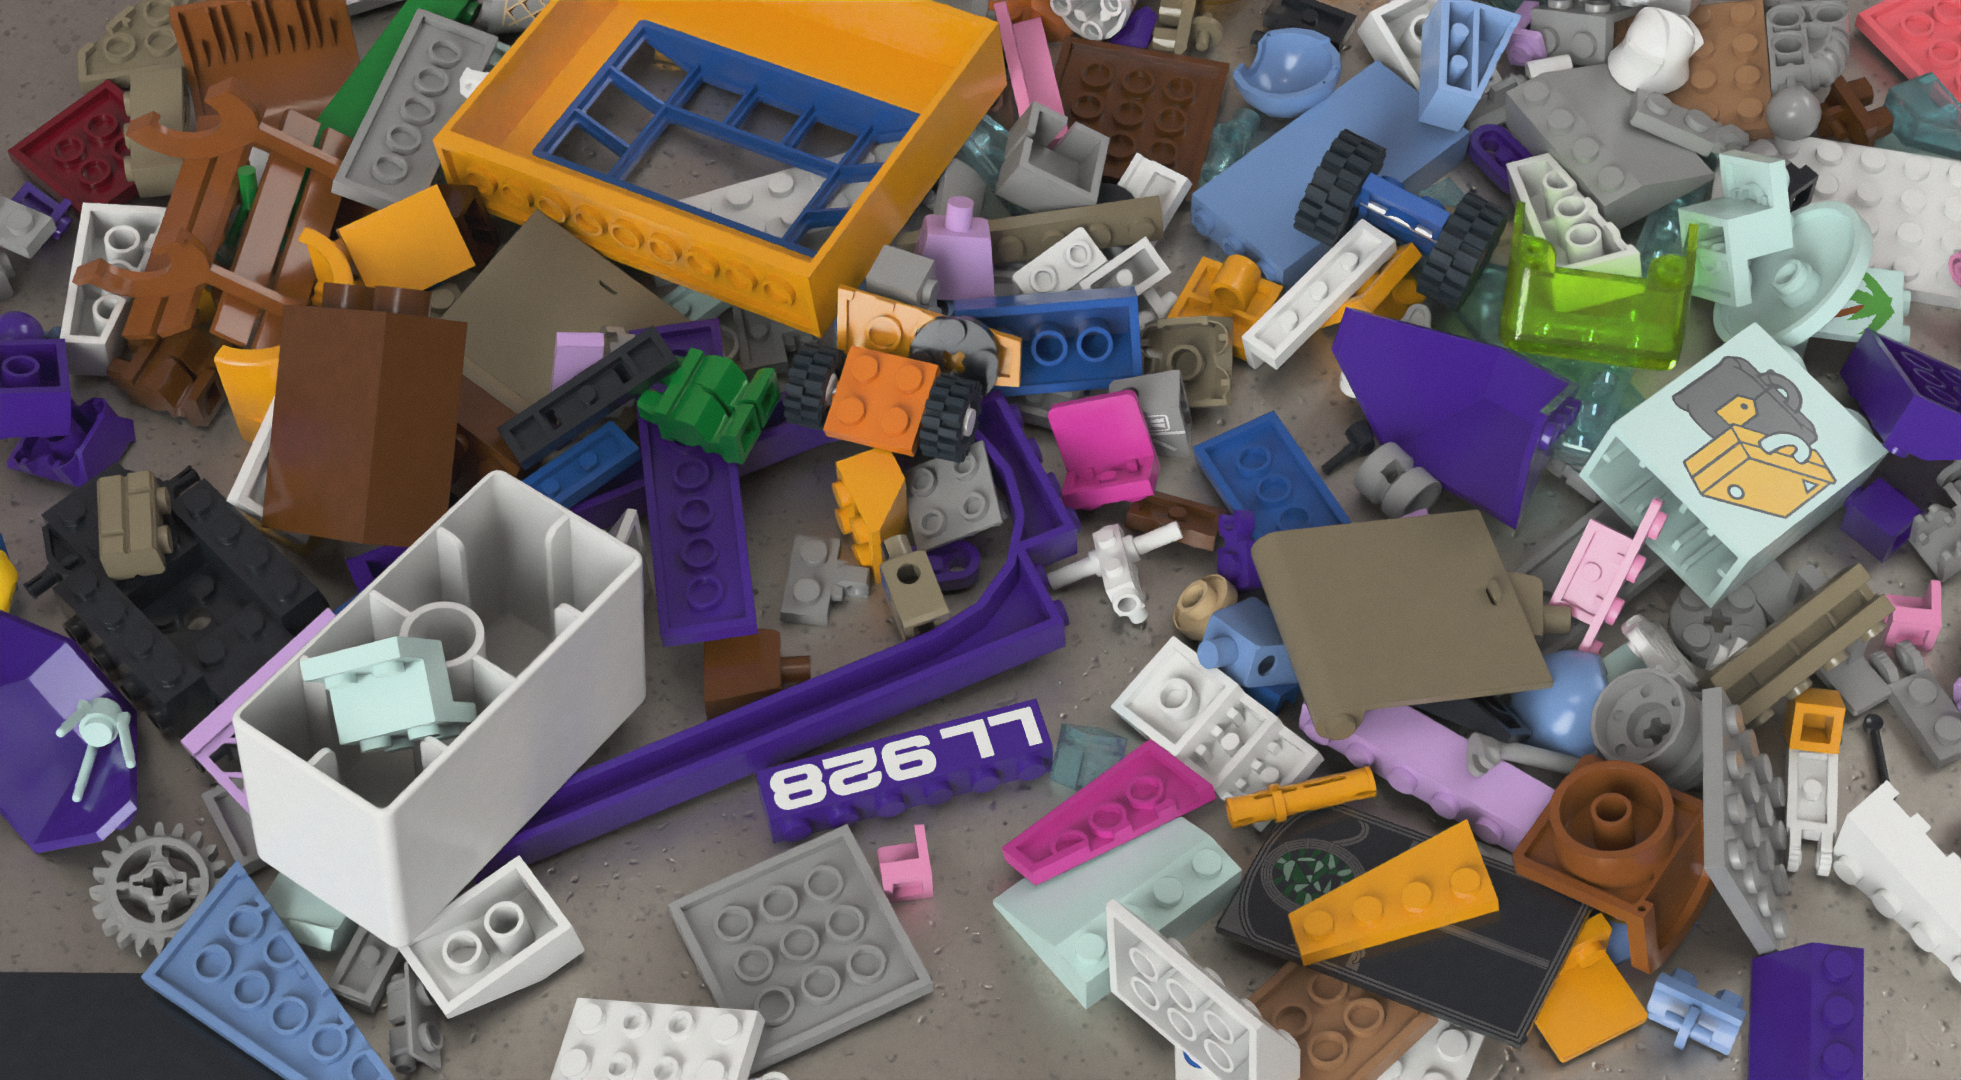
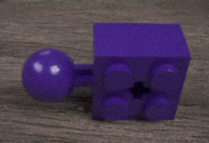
(32, 380)

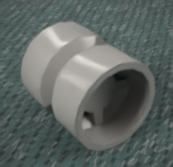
(1393, 480)

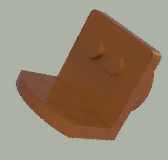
(1625, 849)

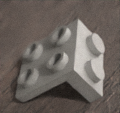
(1579, 28)

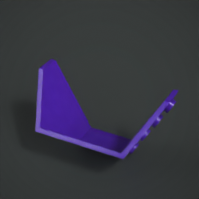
(1458, 407)
(39, 689)

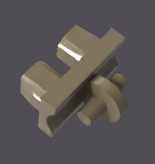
(1200, 30)

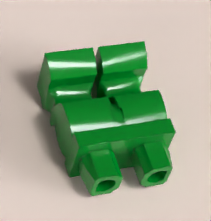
(712, 405)

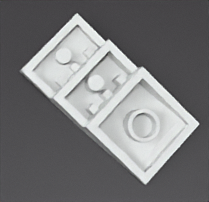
(1213, 726)

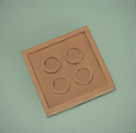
(1338, 1025)

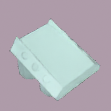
(310, 919)

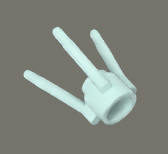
(99, 726)

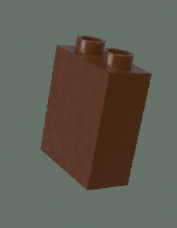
(364, 416)

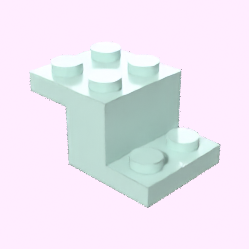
(1740, 226)
(390, 693)

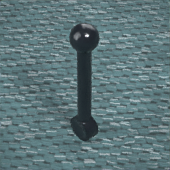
(1873, 725)

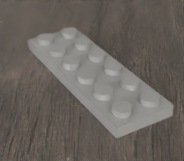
(416, 98)

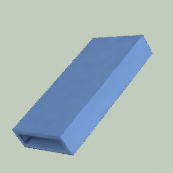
(1256, 199)

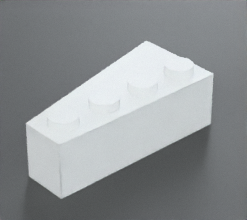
(94, 316)

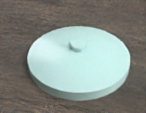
(1804, 285)

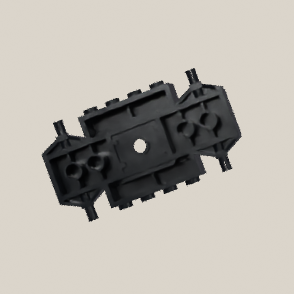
(141, 623)

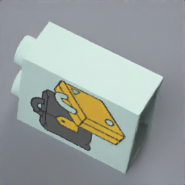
(1741, 457)

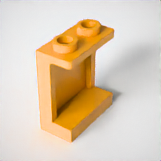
(406, 244)

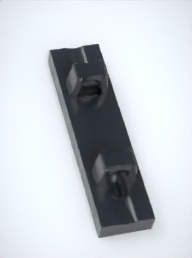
(588, 397)

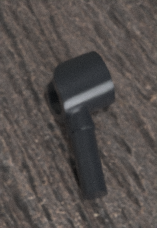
(1361, 443)

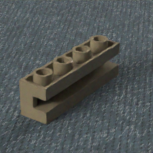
(1801, 643)

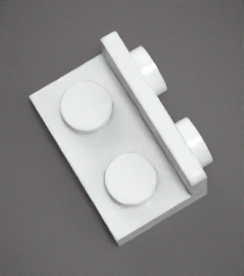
(1061, 265)

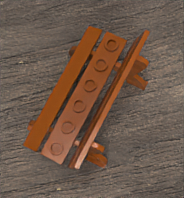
(199, 211)

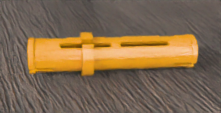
(1288, 800)

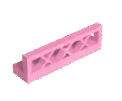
(1029, 64)

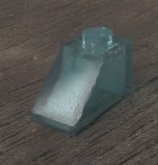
(1926, 116)

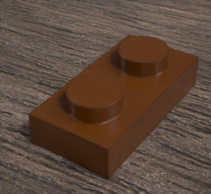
(1195, 519)

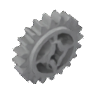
(141, 886)

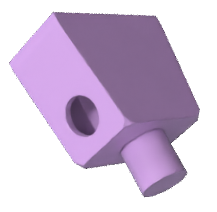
(960, 251)

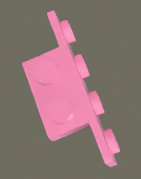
(1600, 569)

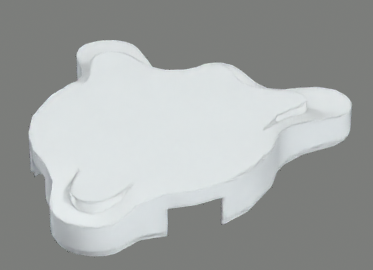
(1657, 650)

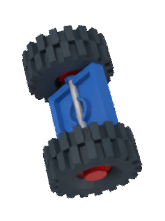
(1349, 189)

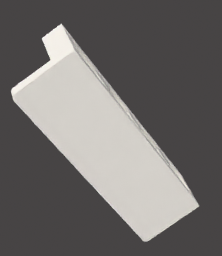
(1317, 295)

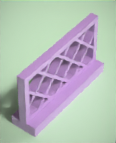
(218, 725)

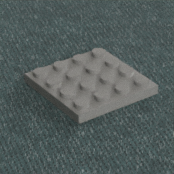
(1743, 823)
(802, 945)

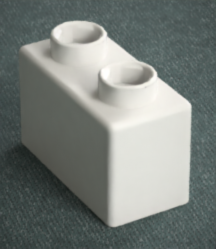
(532, 628)

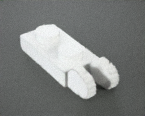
(1810, 806)

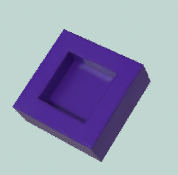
(1137, 29)

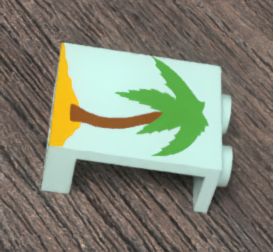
(1876, 305)

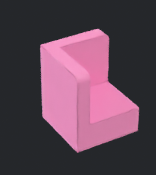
(1915, 619)
(906, 869)

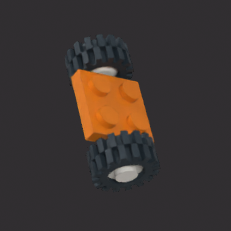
(883, 401)

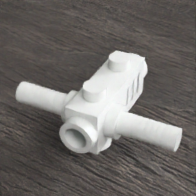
(1115, 561)

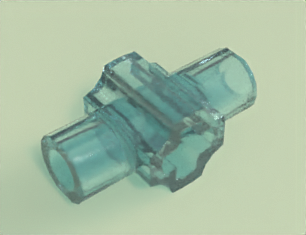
(1231, 142)

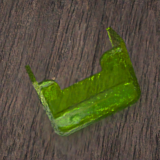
(1593, 312)

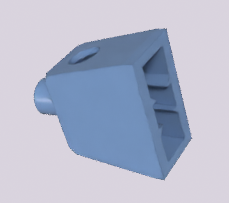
(1246, 646)

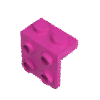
(1104, 450)

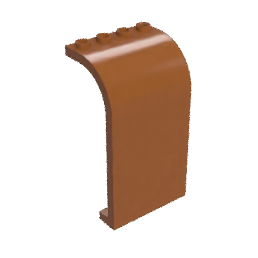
(285, 59)

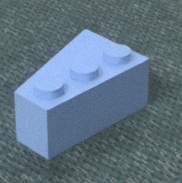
(1459, 57)

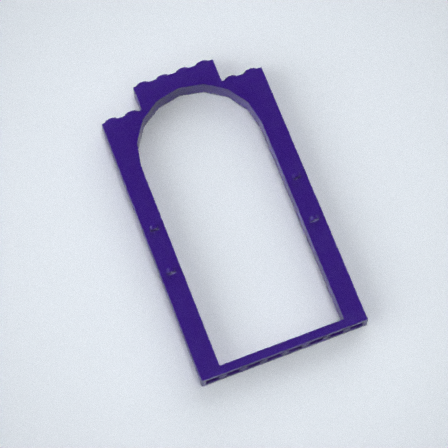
(1000, 631)

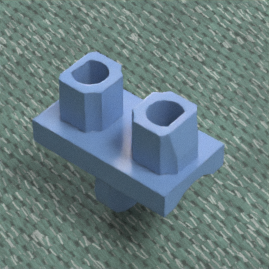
(1694, 1012)

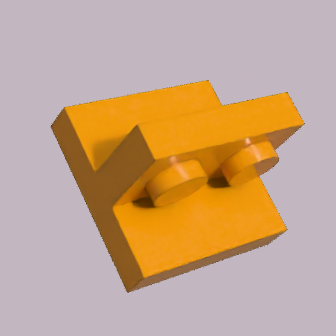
(1388, 290)

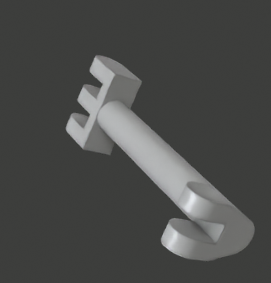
(1486, 752)

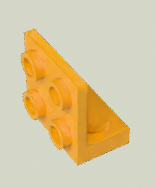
(1589, 997)

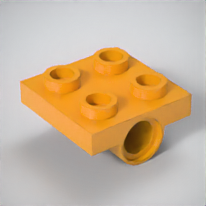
(1230, 291)

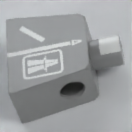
(1164, 410)

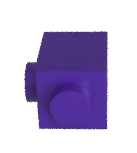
(1879, 518)

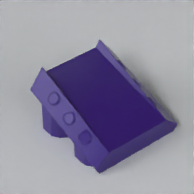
(94, 444)

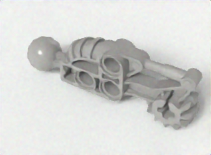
(1805, 52)

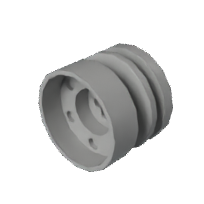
(1651, 723)

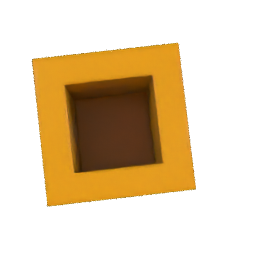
(1815, 721)

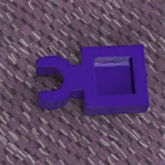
(1235, 558)

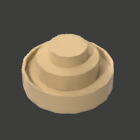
(1200, 602)

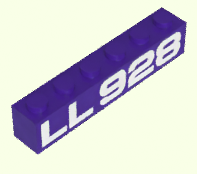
(905, 771)

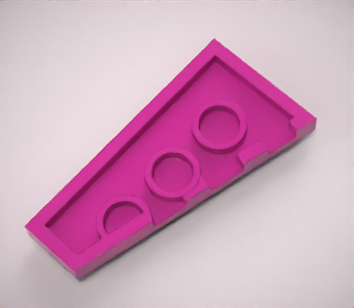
(1109, 811)

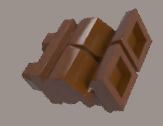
(173, 375)

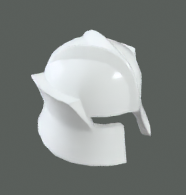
(1655, 51)

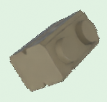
(132, 525)

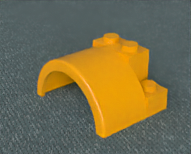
(252, 374)

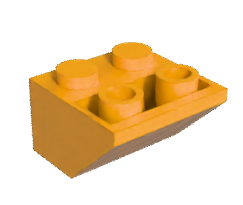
(870, 504)

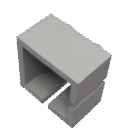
(1056, 177)

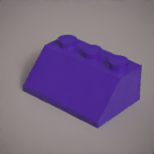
(1807, 1014)

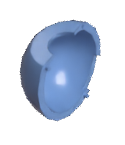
(1289, 72)
(1563, 713)

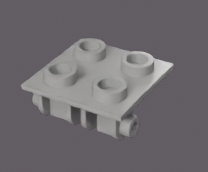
(952, 499)

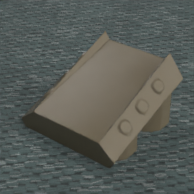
(1199, 349)

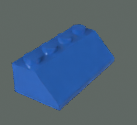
(1067, 336)

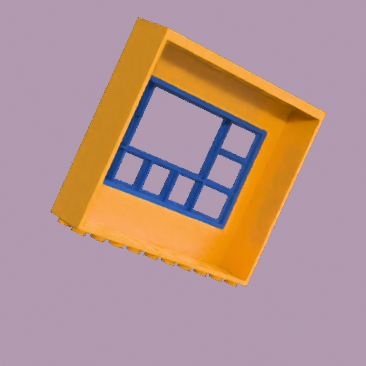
(854, 65)

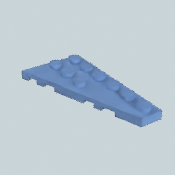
(258, 988)

